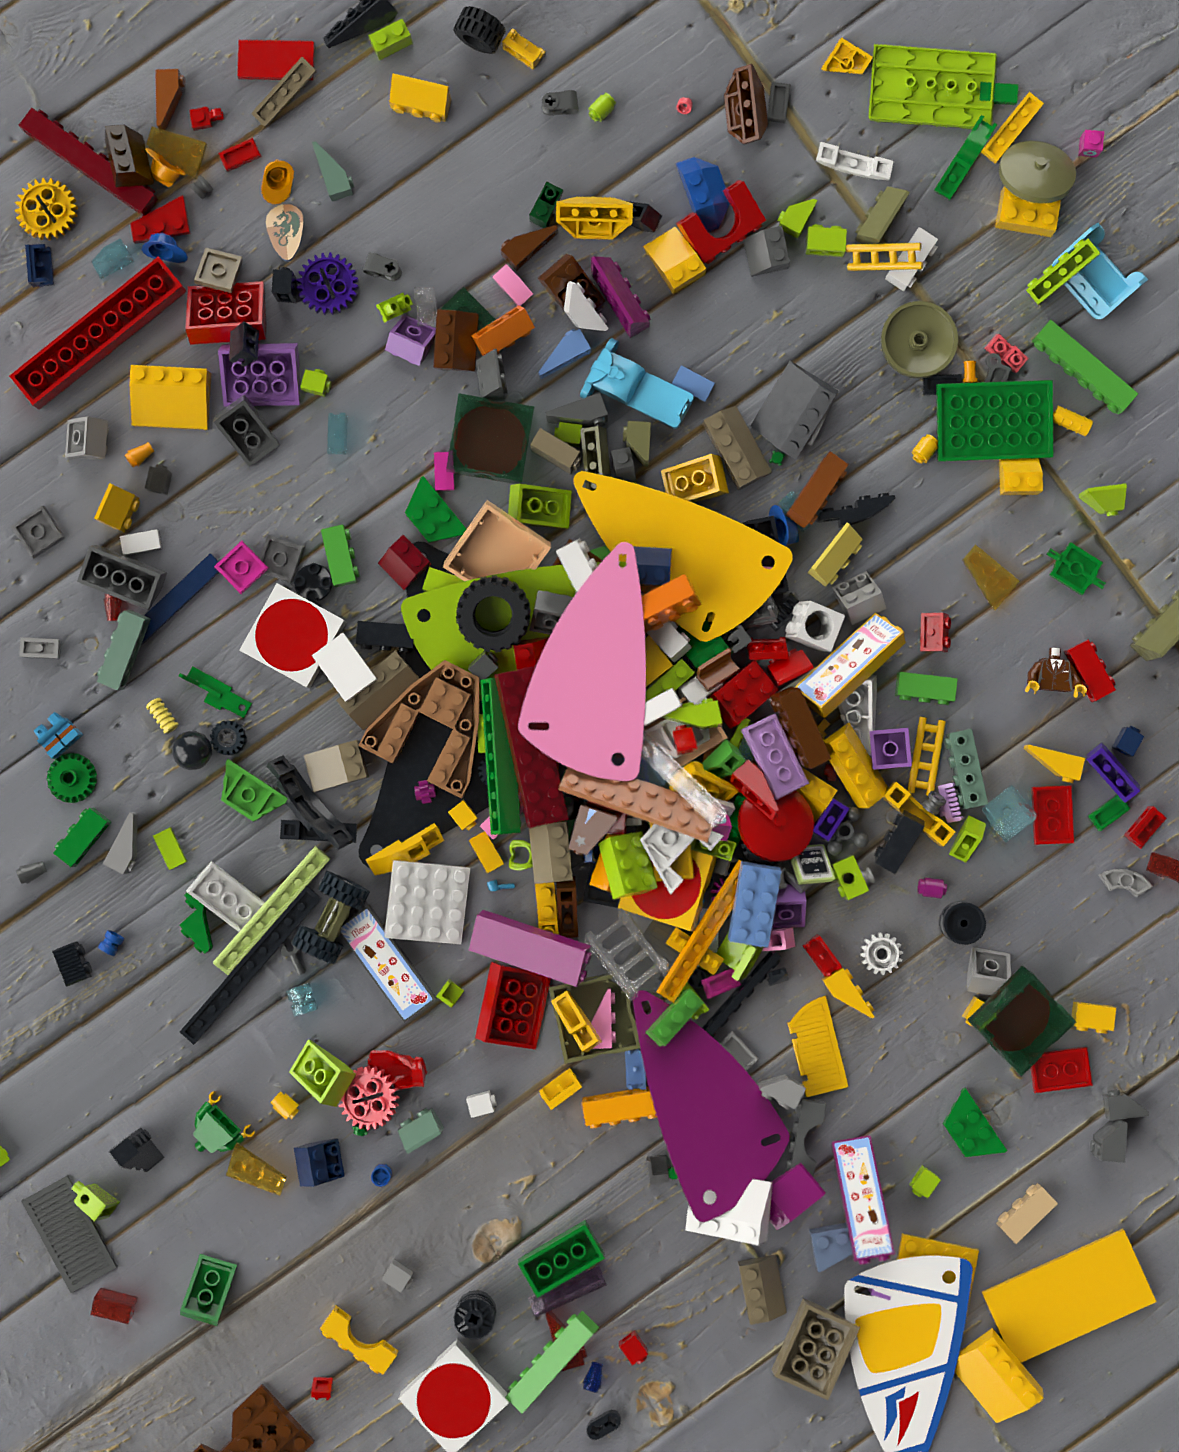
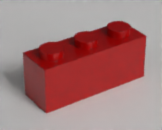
(1091, 670)

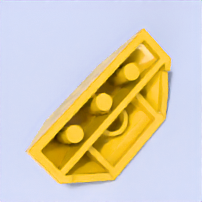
(594, 216)

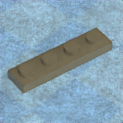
(284, 92)

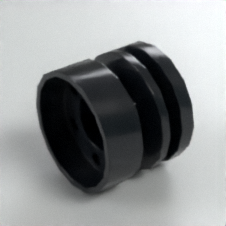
(480, 1305)

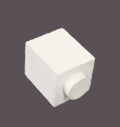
(481, 1103)

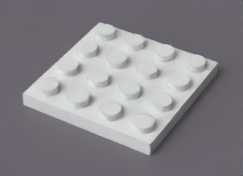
(427, 902)

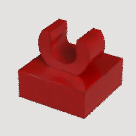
(322, 1388)

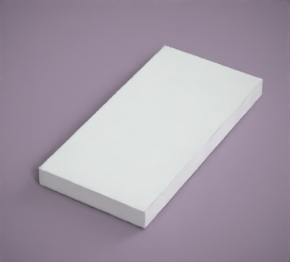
(225, 896)

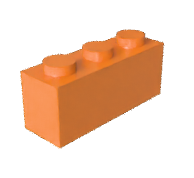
(504, 331)

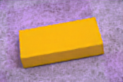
(486, 851)

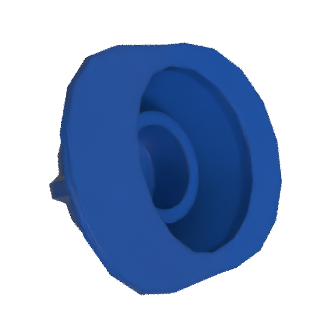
(164, 247)
(786, 528)

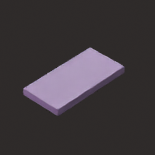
(775, 756)

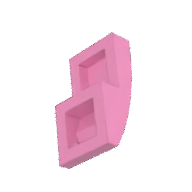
(512, 285)

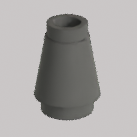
(30, 872)

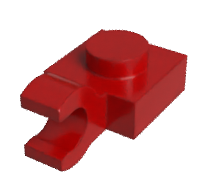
(203, 117)

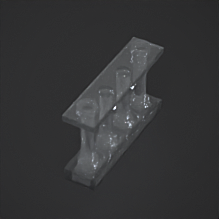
(618, 971)

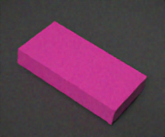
(443, 480)
(719, 983)

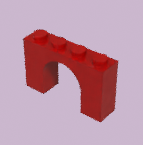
(747, 218)

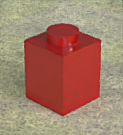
(633, 1348)

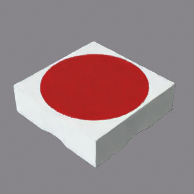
(290, 633)
(454, 1397)

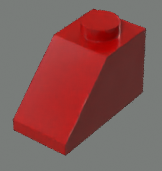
(684, 740)

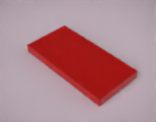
(271, 58)

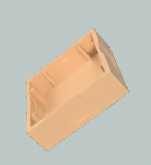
(495, 545)

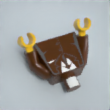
(1054, 675)

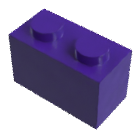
(830, 820)

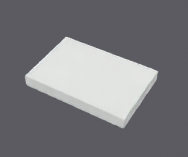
(344, 667)

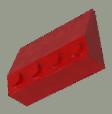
(215, 313)
(512, 1006)

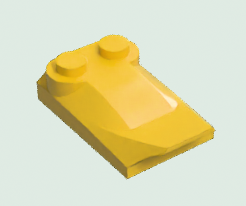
(709, 782)

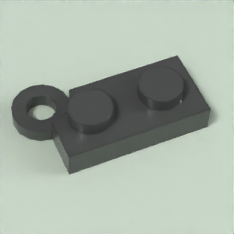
(997, 372)

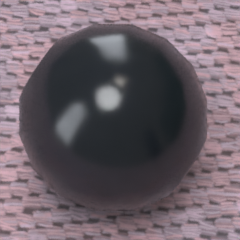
(192, 750)

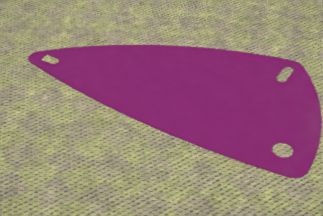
(707, 1113)

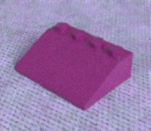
(619, 295)

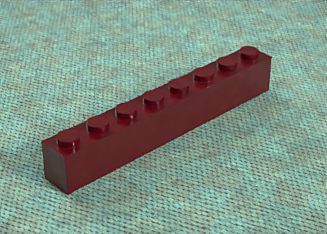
(85, 160)

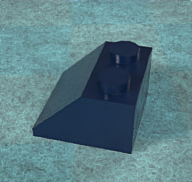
(653, 565)

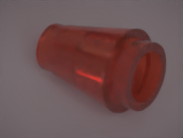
(112, 607)

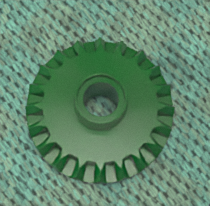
(84, 778)

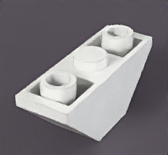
(582, 310)

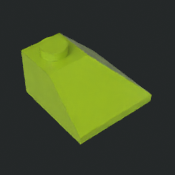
(1105, 499)

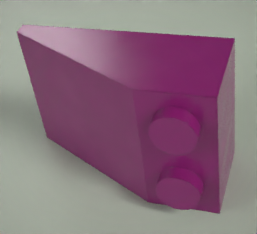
(792, 1195)

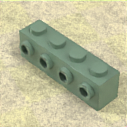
(123, 649)
(966, 769)

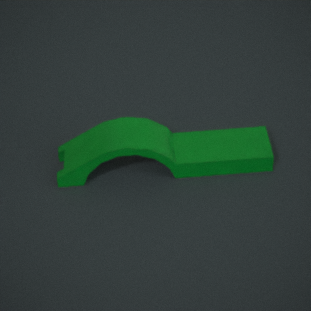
(965, 158)

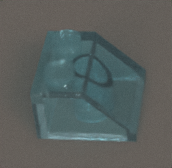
(1009, 813)

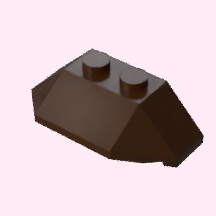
(746, 105)

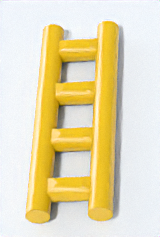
(892, 248)
(919, 746)

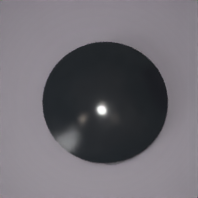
(313, 582)

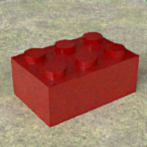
(743, 693)

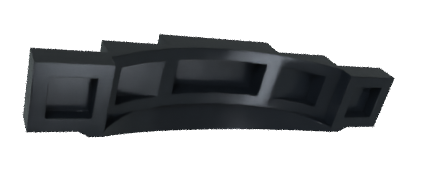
(307, 805)

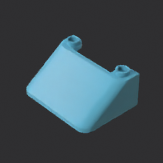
(1101, 284)

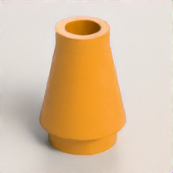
(139, 454)

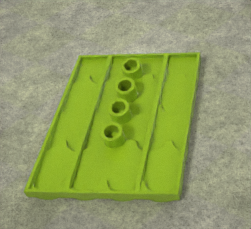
(916, 86)

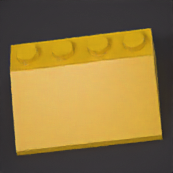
(170, 397)
(997, 1377)

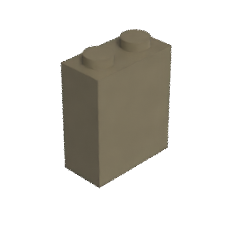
(556, 451)

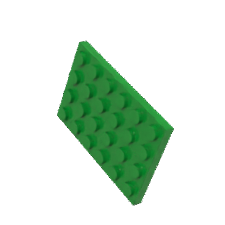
(994, 420)

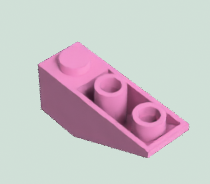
(603, 1019)

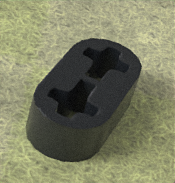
(601, 1420)

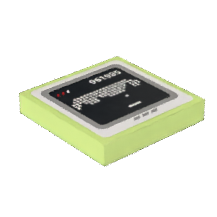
(812, 865)

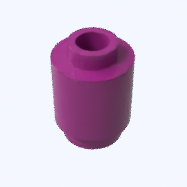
(932, 887)

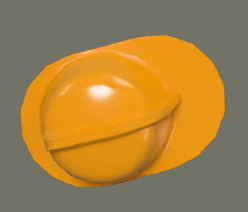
(163, 170)
(277, 181)

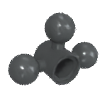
(860, 839)

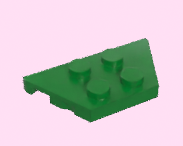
(432, 514)
(971, 1129)

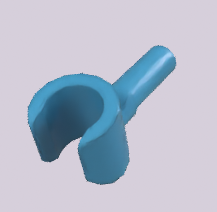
(493, 886)

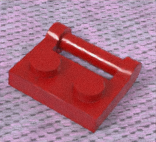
(767, 649)

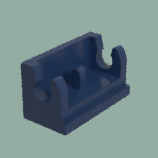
(39, 265)

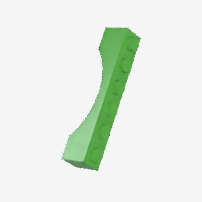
(723, 760)

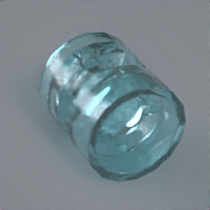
(302, 999)

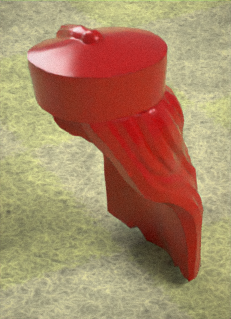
(404, 1069)

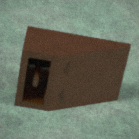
(564, 271)

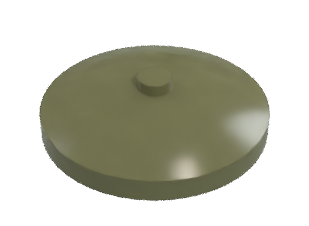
(1037, 172)
(919, 339)

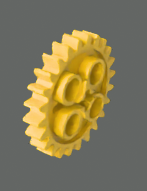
(32, 218)

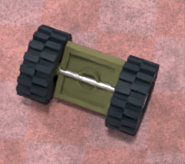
(342, 895)

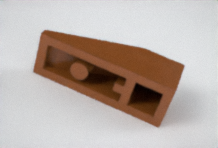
(168, 93)

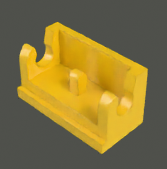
(522, 49)
(560, 1088)

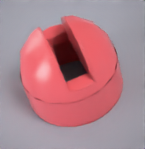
(680, 105)

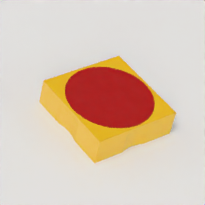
(683, 905)

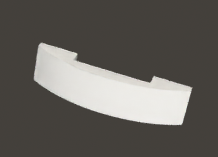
(853, 163)

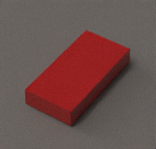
(239, 154)

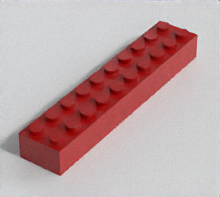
(98, 333)

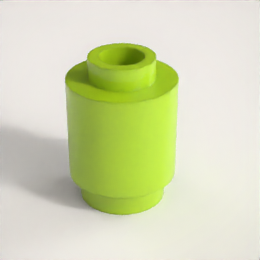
(601, 107)

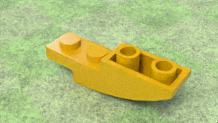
(409, 850)
(547, 907)

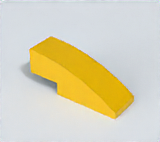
(576, 1022)

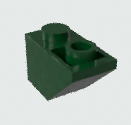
(545, 206)

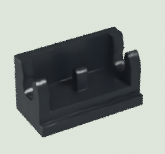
(244, 344)

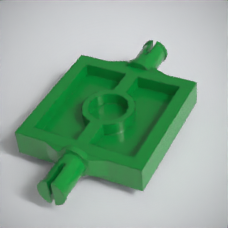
(1076, 568)

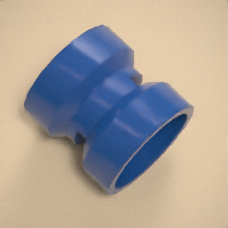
(111, 942)
(378, 1176)

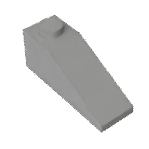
(124, 849)

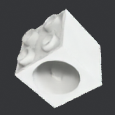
(830, 626)

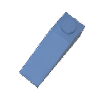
(569, 350)

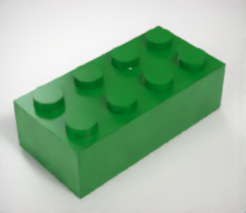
(561, 1258)

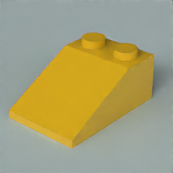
(675, 260)
(696, 479)

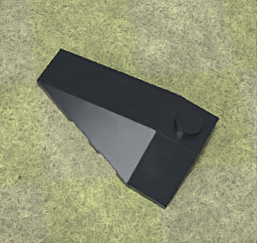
(360, 20)

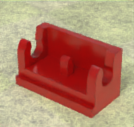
(1145, 826)
(822, 955)

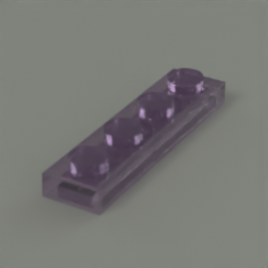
(568, 1291)

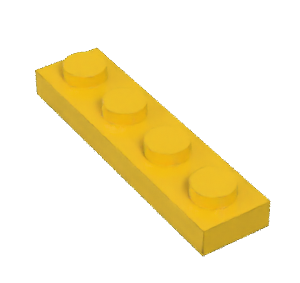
(1012, 127)

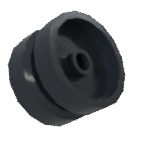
(973, 918)

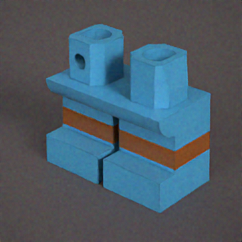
(59, 736)

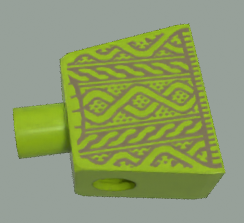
(94, 1201)

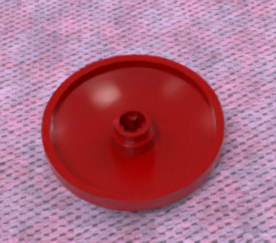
(783, 836)

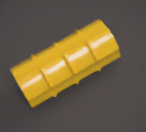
(1072, 420)

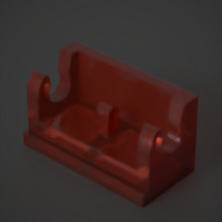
(113, 1305)

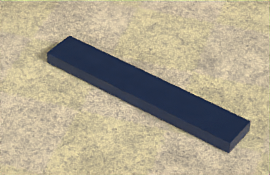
(180, 595)

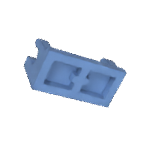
(693, 383)
(635, 1070)

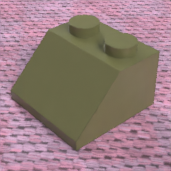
(637, 437)

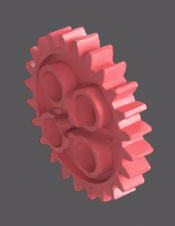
(373, 1114)

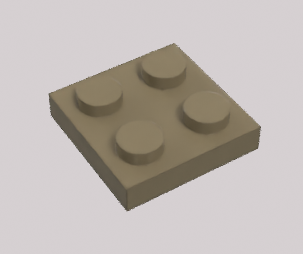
(218, 270)

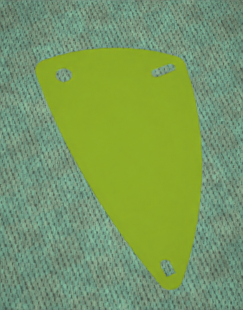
(440, 635)

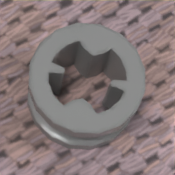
(868, 876)

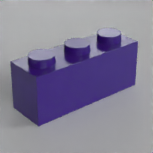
(1113, 772)

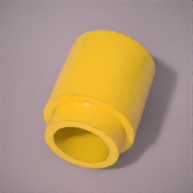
(925, 449)
(285, 1105)

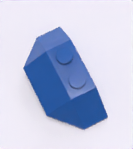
(704, 191)

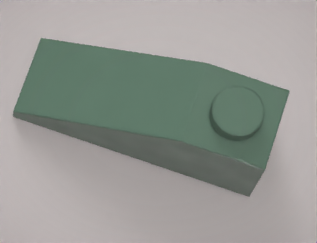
(334, 175)

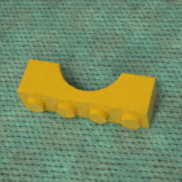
(934, 827)
(377, 1355)

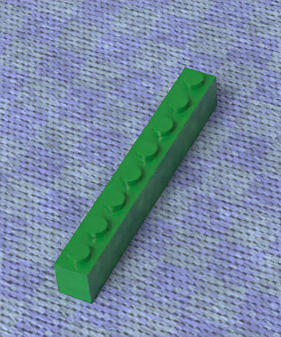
(501, 775)

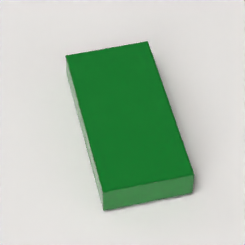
(1003, 93)
(1108, 812)

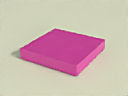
(241, 567)

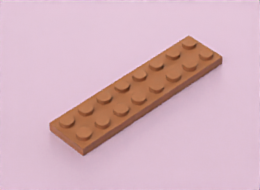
(639, 800)

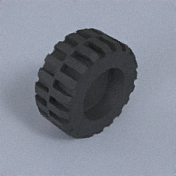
(485, 638)

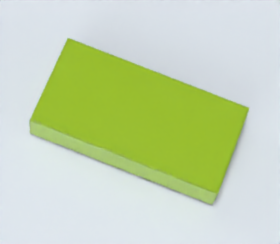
(170, 848)

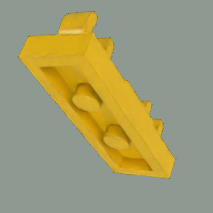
(709, 961)

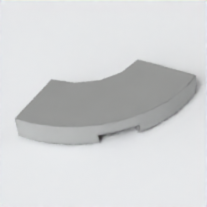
(1126, 880)

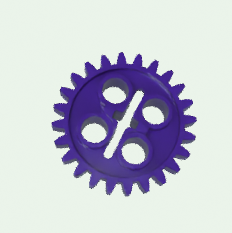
(343, 276)

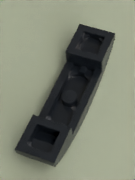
(297, 831)

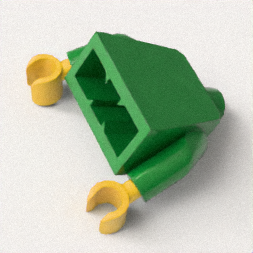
(216, 1129)

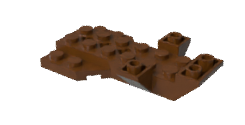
(253, 1421)

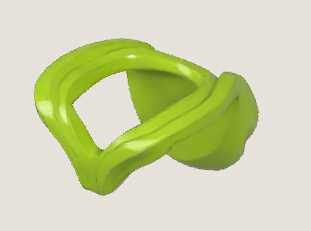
(518, 866)

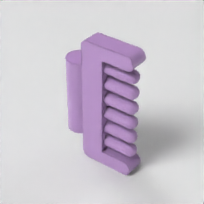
(947, 809)

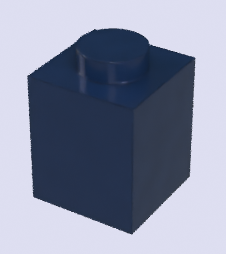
(1128, 741)

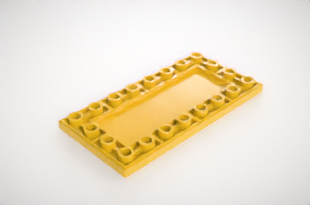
(1069, 1296)

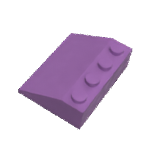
(265, 382)

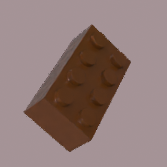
(800, 727)

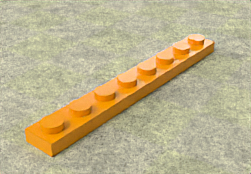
(700, 938)

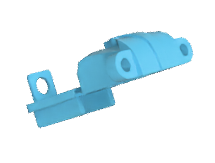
(636, 388)

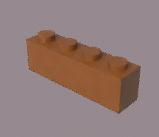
(817, 489)

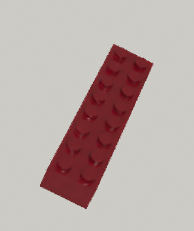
(534, 770)

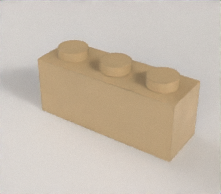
(1026, 1212)

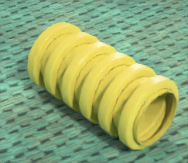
(161, 714)

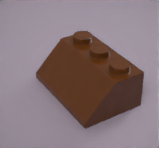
(454, 340)

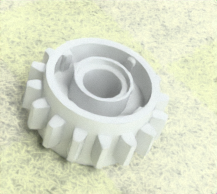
(890, 959)

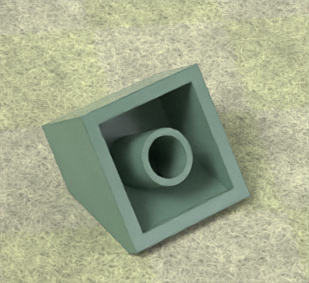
(420, 1130)

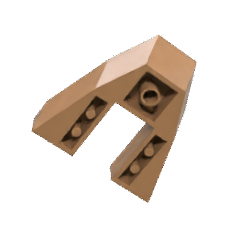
(446, 696)

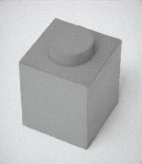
(398, 1276)

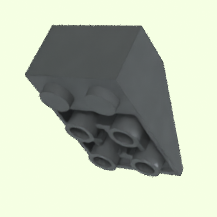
(491, 376)

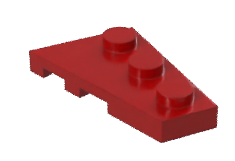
(167, 219)

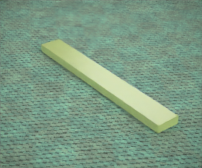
(271, 910)

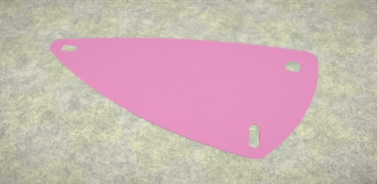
(594, 676)

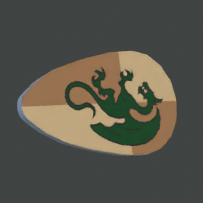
(285, 230)

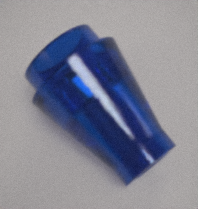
(593, 1378)

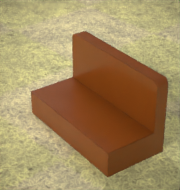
(717, 670)

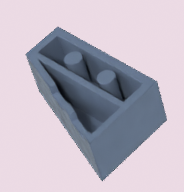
(830, 1245)

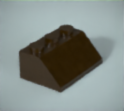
(127, 156)

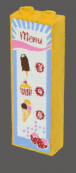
(851, 664)

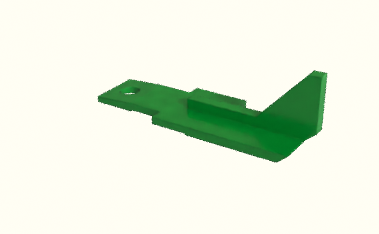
(218, 692)

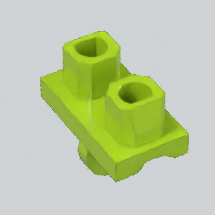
(395, 306)

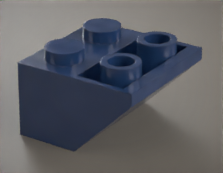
(319, 1162)

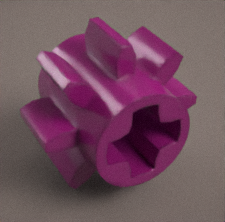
(425, 791)

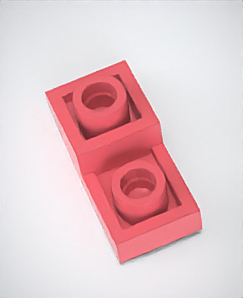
(1009, 354)

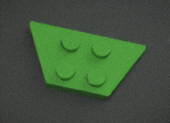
(248, 793)

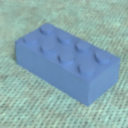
(754, 904)

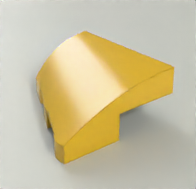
(847, 59)

